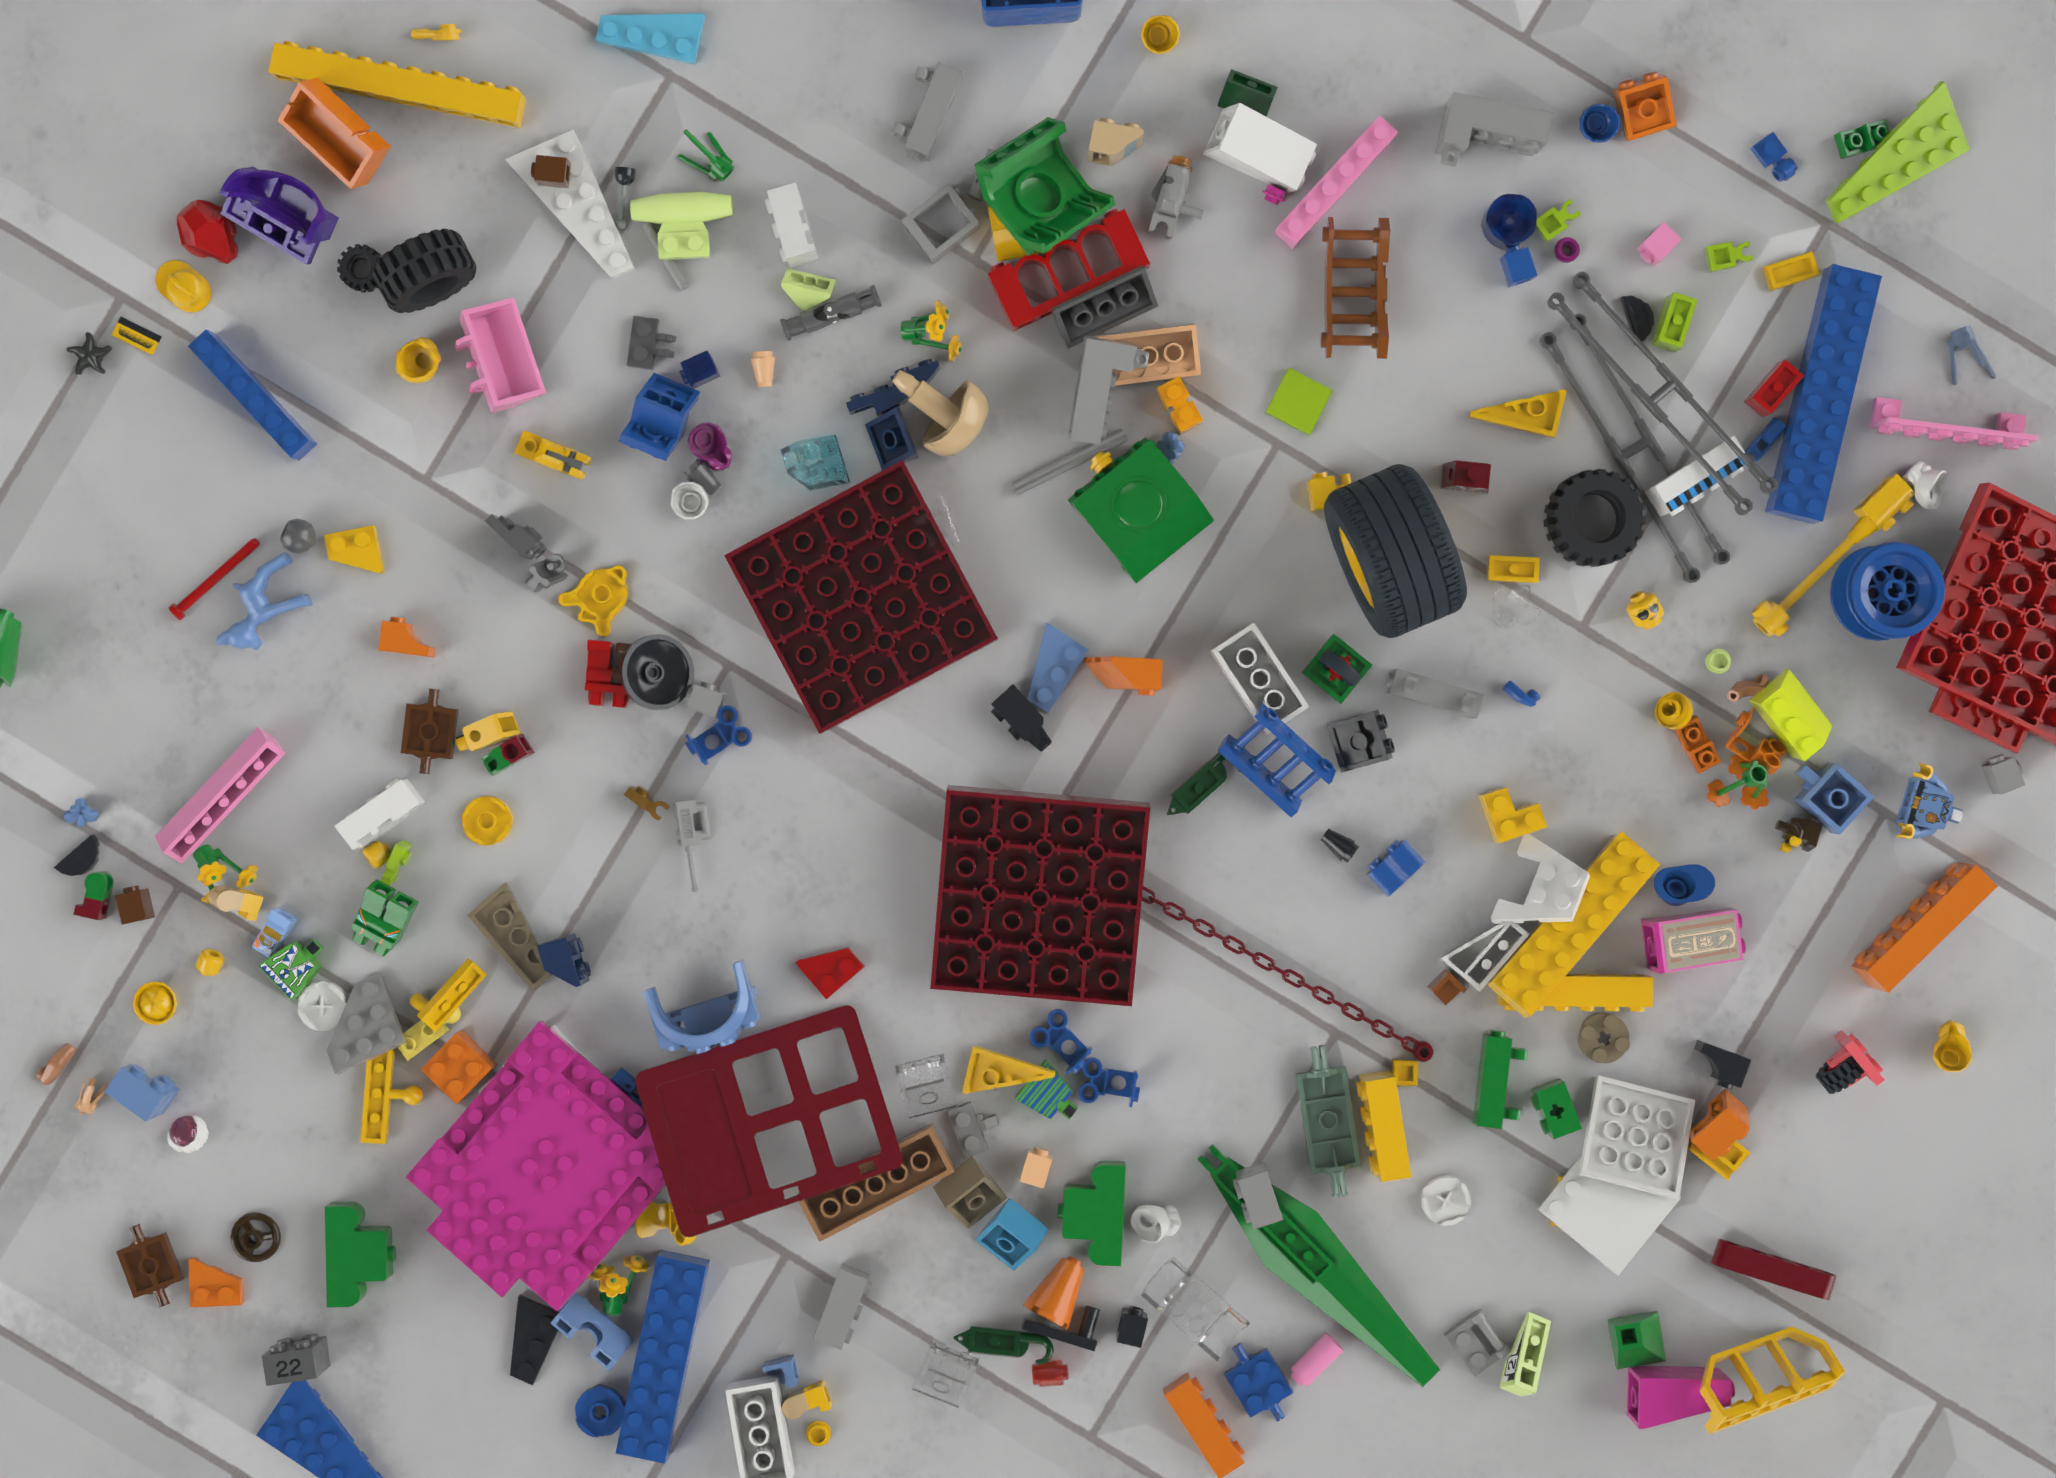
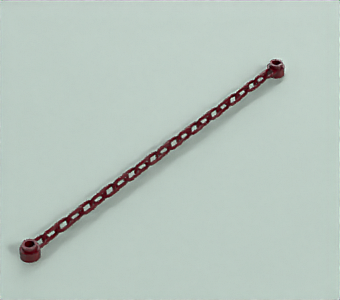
(1285, 973)

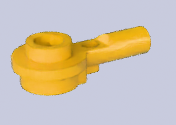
(446, 33)

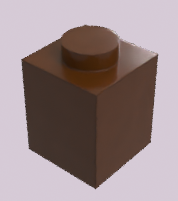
(551, 171)
(134, 905)

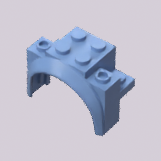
(707, 1021)

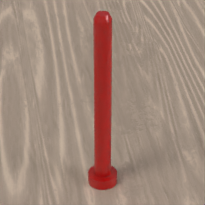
(179, 609)

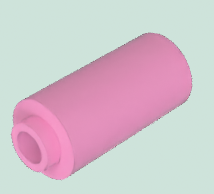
(1316, 1360)

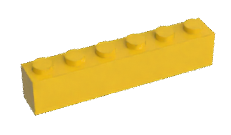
(1598, 991)

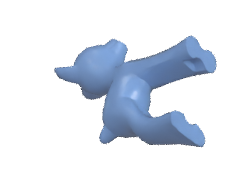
(243, 633)

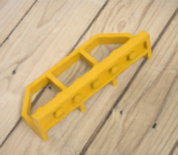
(1779, 1396)

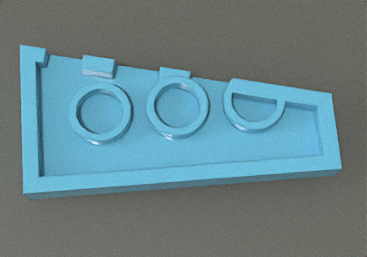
(654, 34)

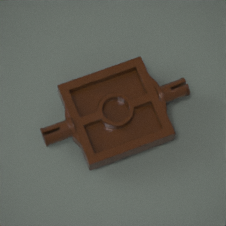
(429, 731)
(150, 1265)

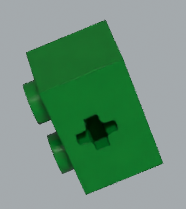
(1566, 1119)

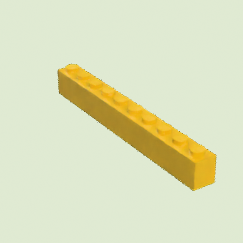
(399, 85)

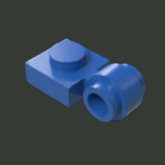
(1769, 152)

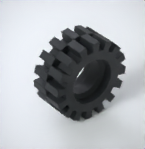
(347, 263)

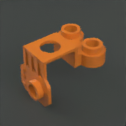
(1766, 752)

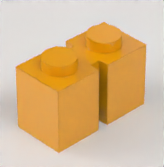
(1185, 413)

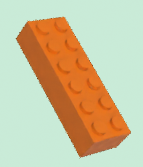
(1923, 926)

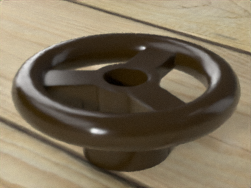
(246, 1241)

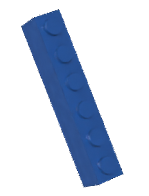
(252, 395)

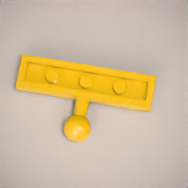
(378, 1098)

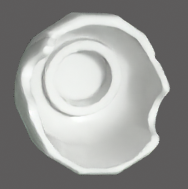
(689, 500)

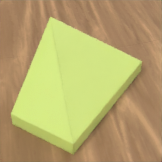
(806, 288)

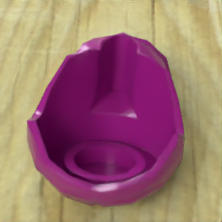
(710, 444)

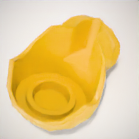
(1952, 1049)

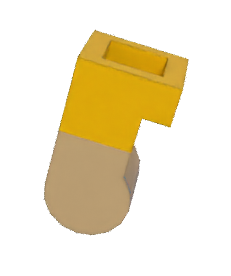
(231, 898)
(807, 1399)

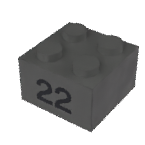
(296, 1360)

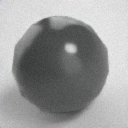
(298, 536)

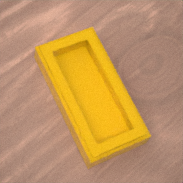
(1791, 271)

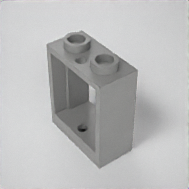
(932, 253)

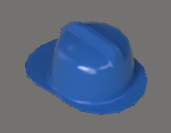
(1684, 884)

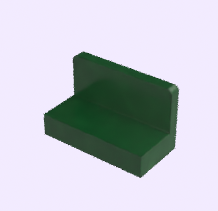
(1247, 91)

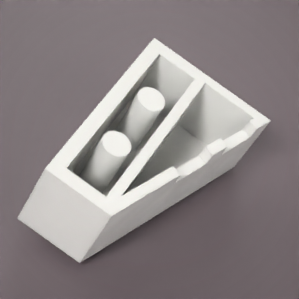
(791, 225)
(379, 814)
(1486, 954)

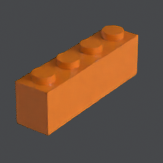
(1203, 1425)

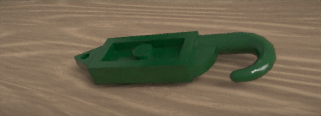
(1198, 786)
(1003, 1342)

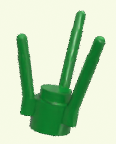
(719, 166)

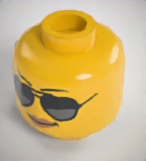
(1645, 610)

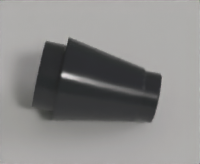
(1339, 845)

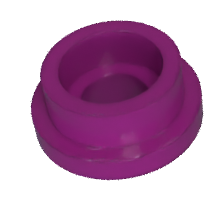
(1571, 244)

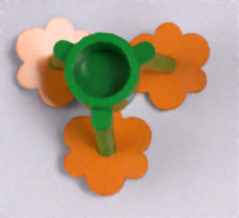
(1749, 774)

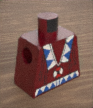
(1466, 476)

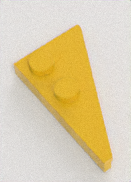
(1533, 414)
(995, 1070)

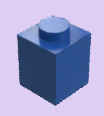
(1518, 266)

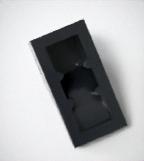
(1726, 1066)

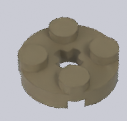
(1609, 1024)

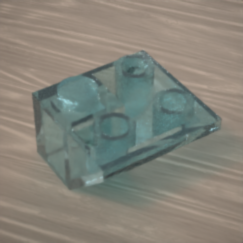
(816, 462)

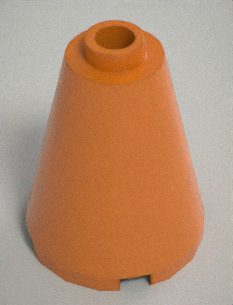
(1057, 1292)

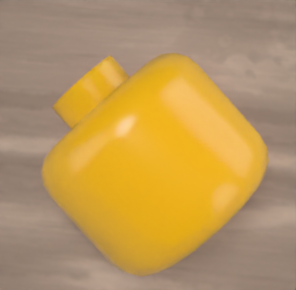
(376, 854)
(210, 962)

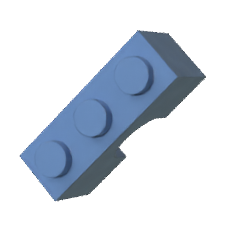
(581, 1315)

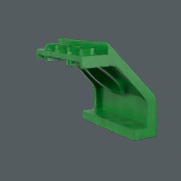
(1038, 189)
(1141, 509)

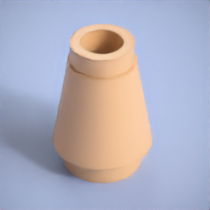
(763, 367)

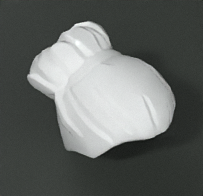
(1926, 483)
(1155, 1222)

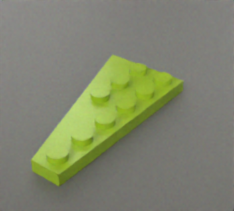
(1907, 153)

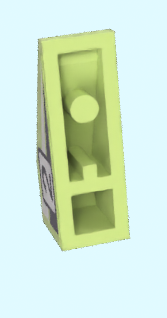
(1526, 1357)

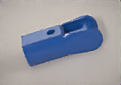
(1767, 438)
(627, 1083)

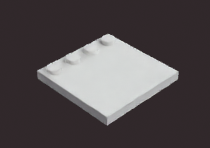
(1637, 1137)
(1605, 1216)

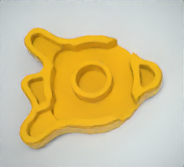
(600, 597)

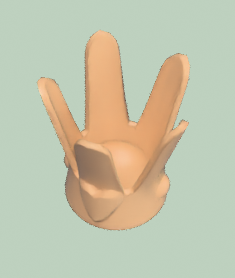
(85, 1102)

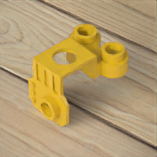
(657, 1218)

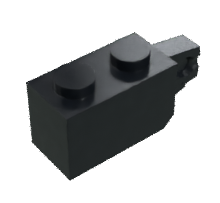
(1022, 717)

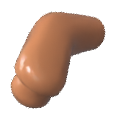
(1747, 688)
(56, 1064)

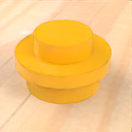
(1101, 462)
(818, 1433)

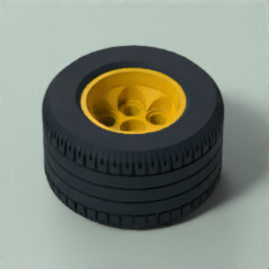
(1395, 550)

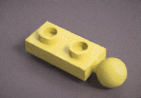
(422, 1036)

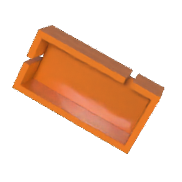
(334, 133)

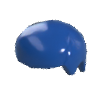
(1599, 123)

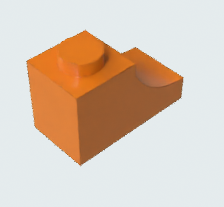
(399, 638)

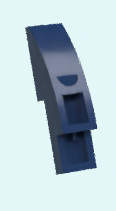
(887, 397)

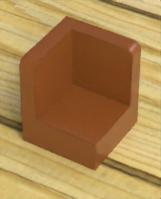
(1446, 987)

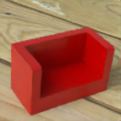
(1774, 388)

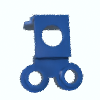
(724, 730)
(1056, 1035)
(1101, 1083)

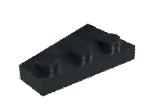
(531, 1338)

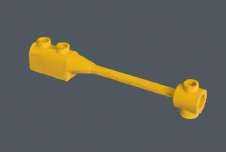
(1873, 514)

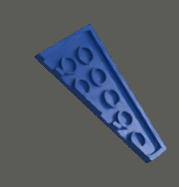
(314, 1436)

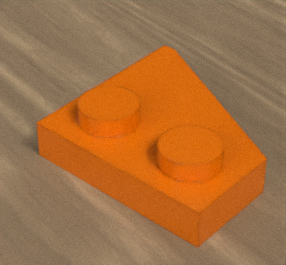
(213, 1286)

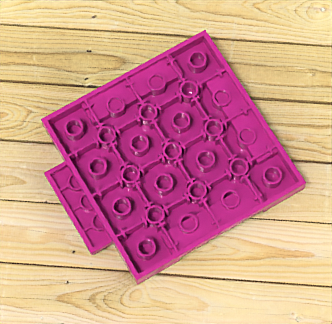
(541, 1171)

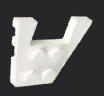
(1554, 890)

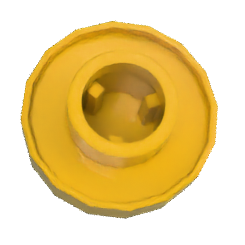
(1673, 710)

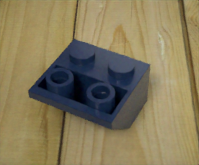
(564, 959)

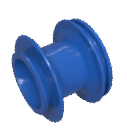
(1917, 587)

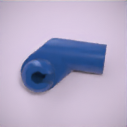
(1520, 696)

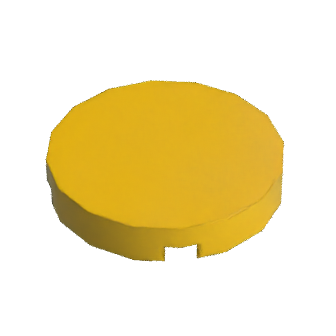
(487, 820)

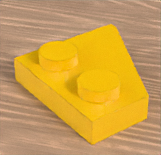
(356, 548)

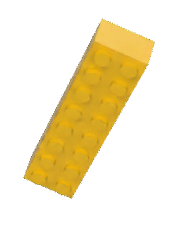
(1557, 946)

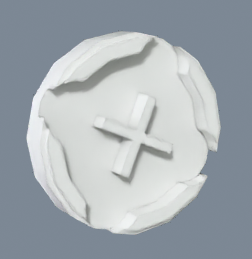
(322, 1005)
(1445, 1200)

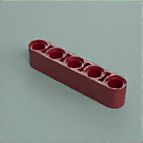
(1773, 1269)

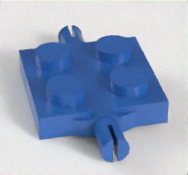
(1258, 1382)

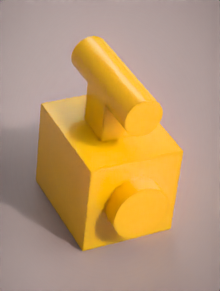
(1322, 486)

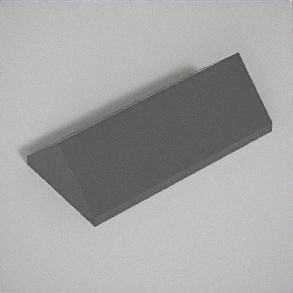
(1104, 306)

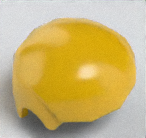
(1160, 34)

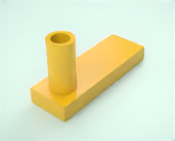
(449, 997)

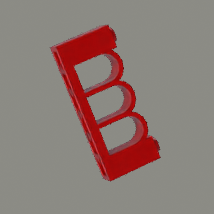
(1114, 227)

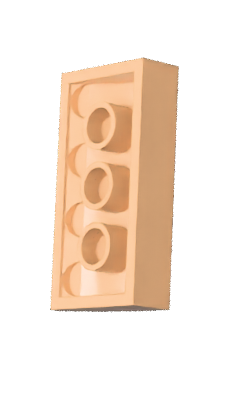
(1171, 353)

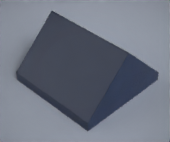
(891, 438)

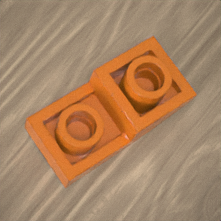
(1697, 745)

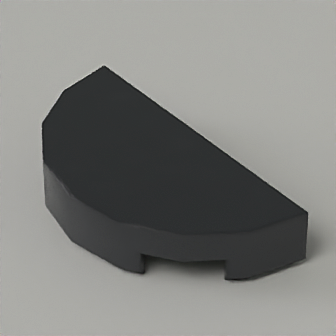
(1638, 315)
(81, 858)

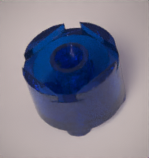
(1509, 206)

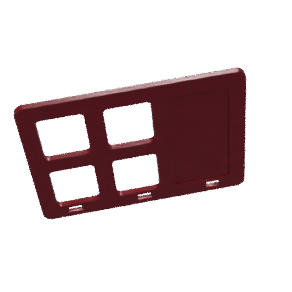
(709, 1138)

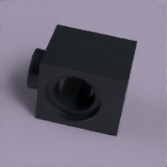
(1132, 1326)

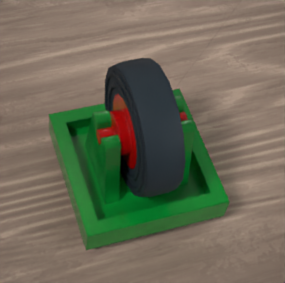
(1336, 668)

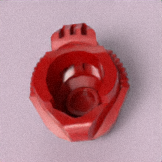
(207, 232)

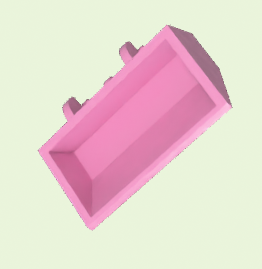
(500, 355)

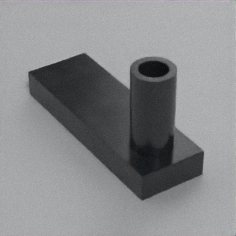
(1082, 1339)

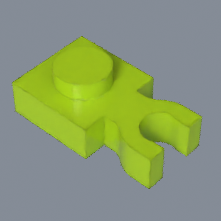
(1553, 221)
(1724, 256)
(399, 857)

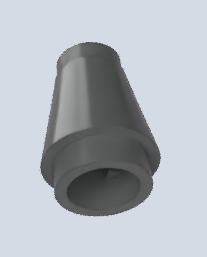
(702, 475)

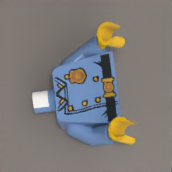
(1926, 805)

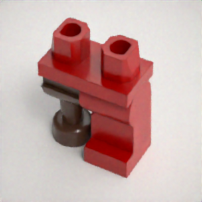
(602, 677)

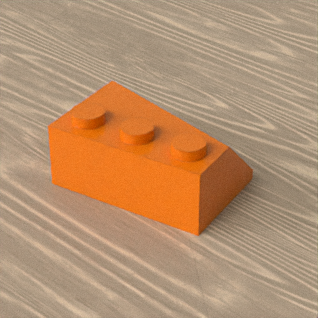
(1128, 673)

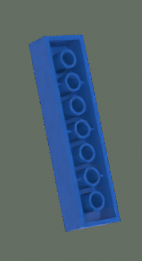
(662, 1356)

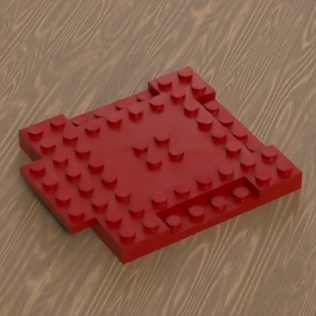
(1997, 625)

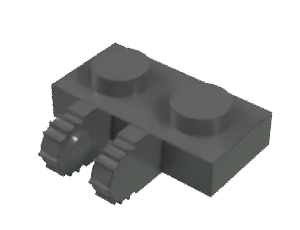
(643, 343)

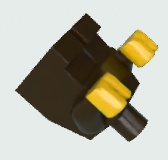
(1799, 832)

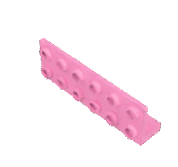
(2008, 427)

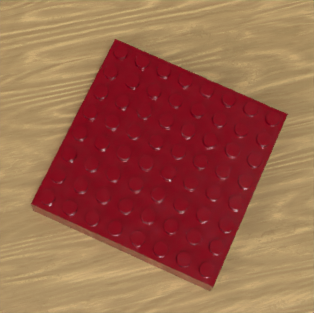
(859, 597)
(1040, 895)

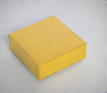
(1405, 1072)

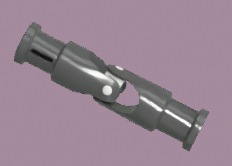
(843, 308)

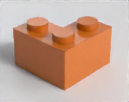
(1722, 1126)

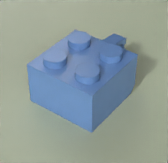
(1831, 796)

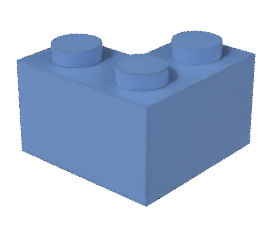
(140, 1093)

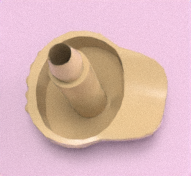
(955, 419)

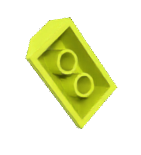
(1792, 715)

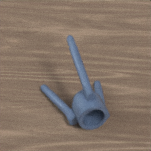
(1964, 339)

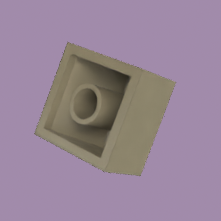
(969, 1192)

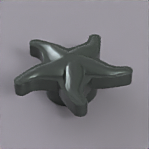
(89, 355)

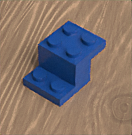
(659, 416)

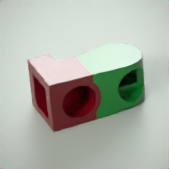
(507, 754)
(97, 896)

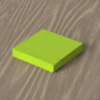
(1299, 401)

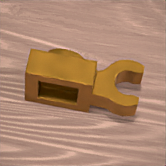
(641, 798)

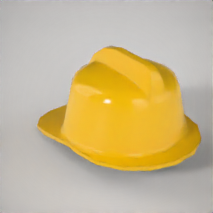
(183, 286)

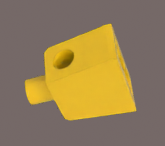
(488, 732)

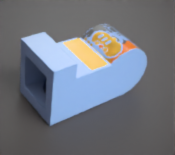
(274, 932)

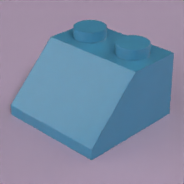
(1012, 1234)

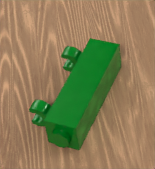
(1493, 1080)

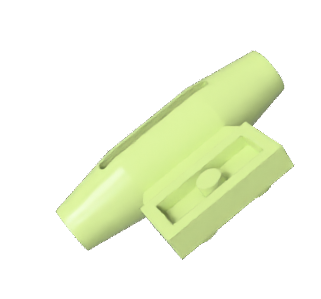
(682, 220)

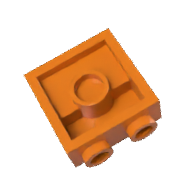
(1645, 105)

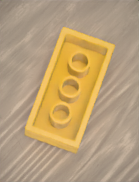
(1384, 1126)

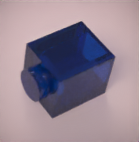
(699, 370)

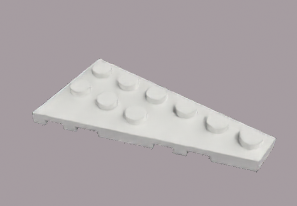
(581, 205)

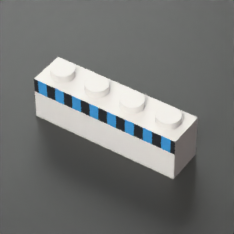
(1693, 479)

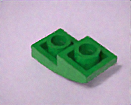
(1861, 139)

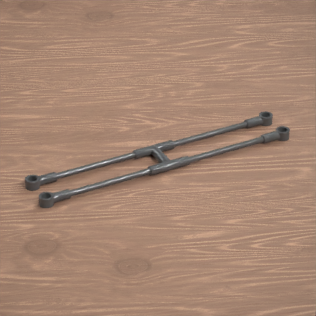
(1672, 383)
(1621, 457)

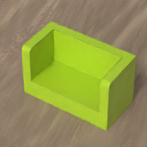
(1674, 322)

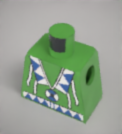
(294, 967)

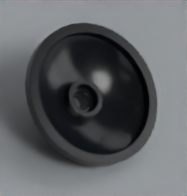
(671, 668)

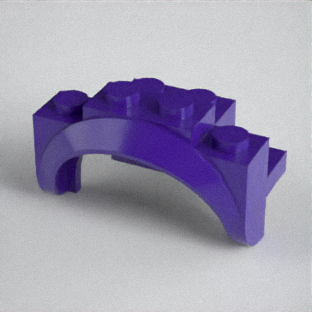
(287, 213)

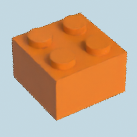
(459, 1066)

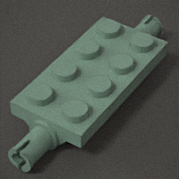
(1328, 1120)

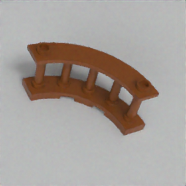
(1377, 292)

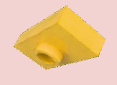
(1513, 569)

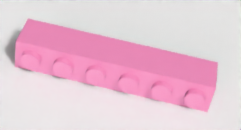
(1336, 182)
(219, 795)

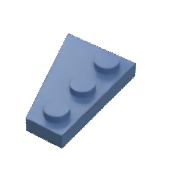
(1054, 667)

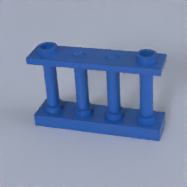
(1268, 781)

